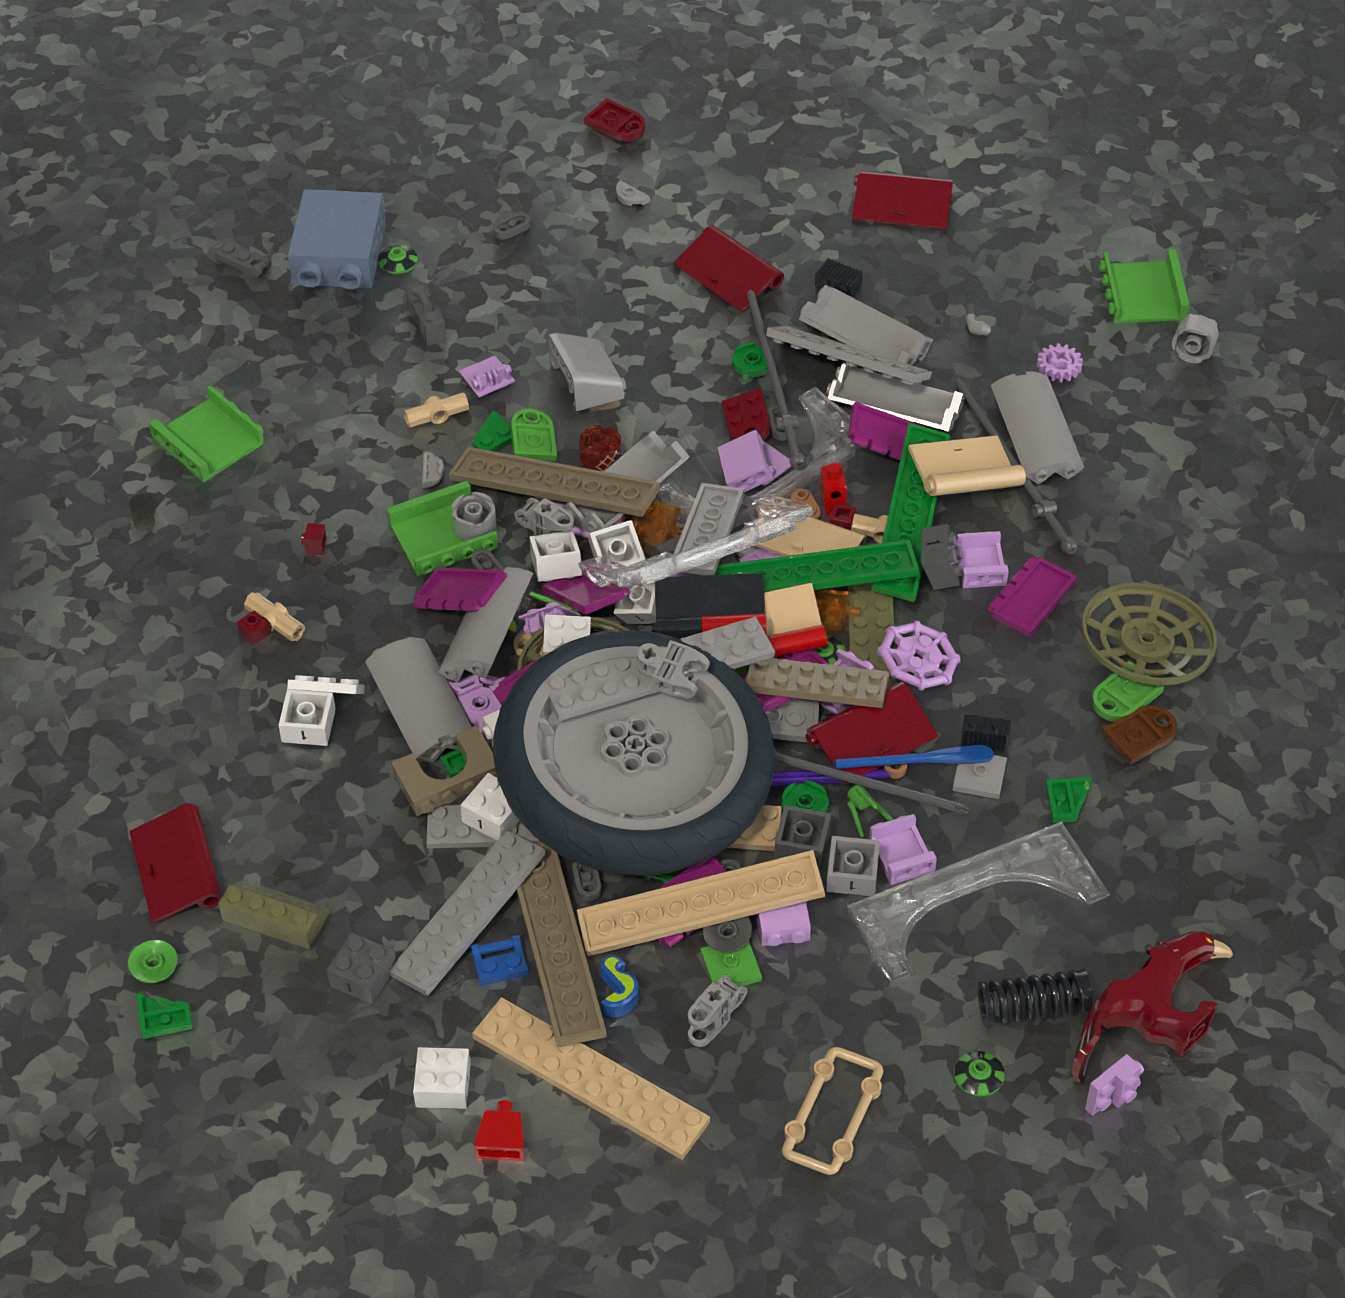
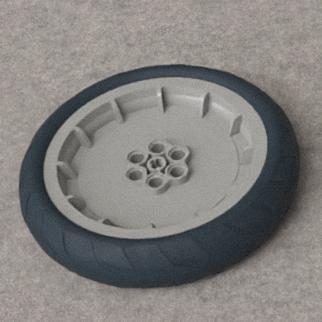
(660, 817)

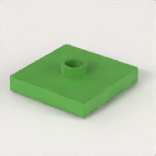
(738, 965)

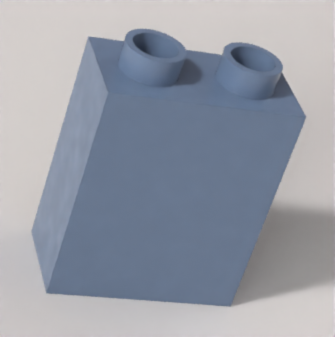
(337, 239)

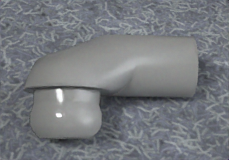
(977, 327)

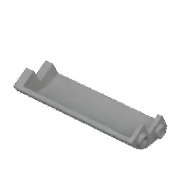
(910, 402)
(1037, 426)
(645, 460)
(484, 630)
(418, 697)

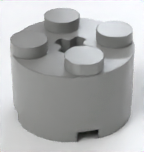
(1195, 338)
(473, 516)

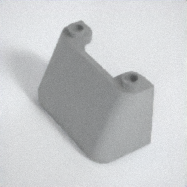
(586, 370)

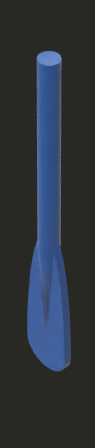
(962, 754)

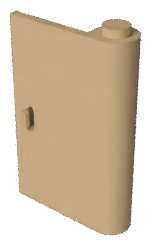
(965, 466)
(813, 536)

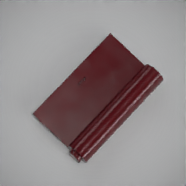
(902, 200)
(727, 267)
(869, 730)
(180, 863)

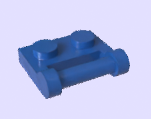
(499, 967)

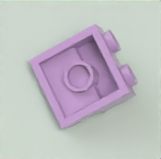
(1115, 1085)

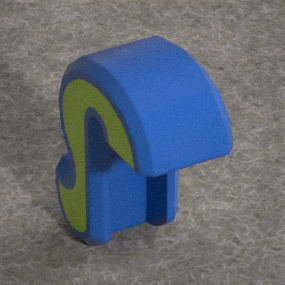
(622, 983)

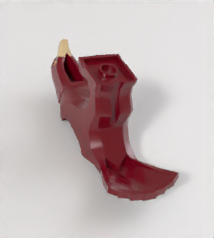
(1146, 1002)

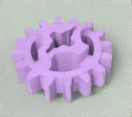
(1059, 362)

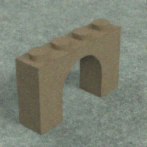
(429, 793)

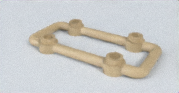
(842, 1148)

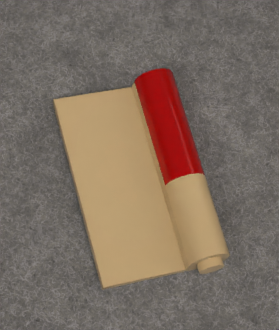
(793, 620)

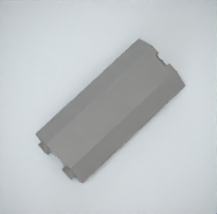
(864, 327)

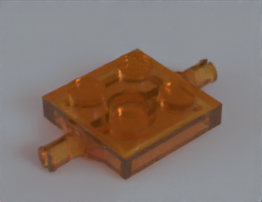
(657, 523)
(834, 608)

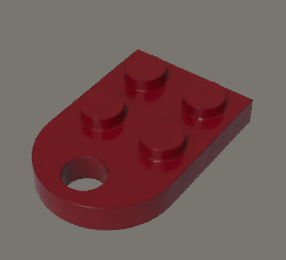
(616, 121)
(746, 414)

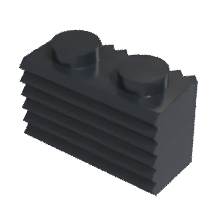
(839, 277)
(986, 731)

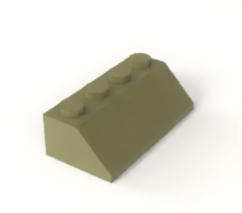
(273, 913)

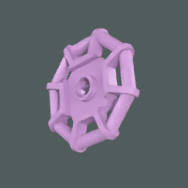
(922, 646)
(477, 693)

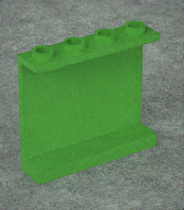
(1145, 290)
(209, 436)
(427, 530)

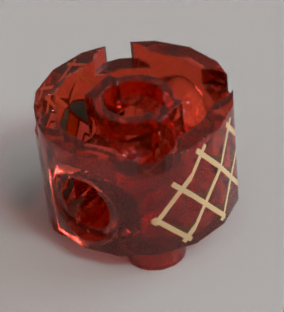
(599, 447)

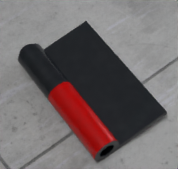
(707, 602)

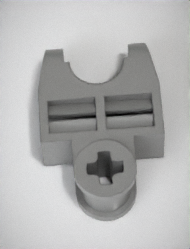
(544, 517)
(670, 666)
(714, 1009)

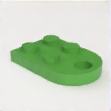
(533, 438)
(1123, 696)

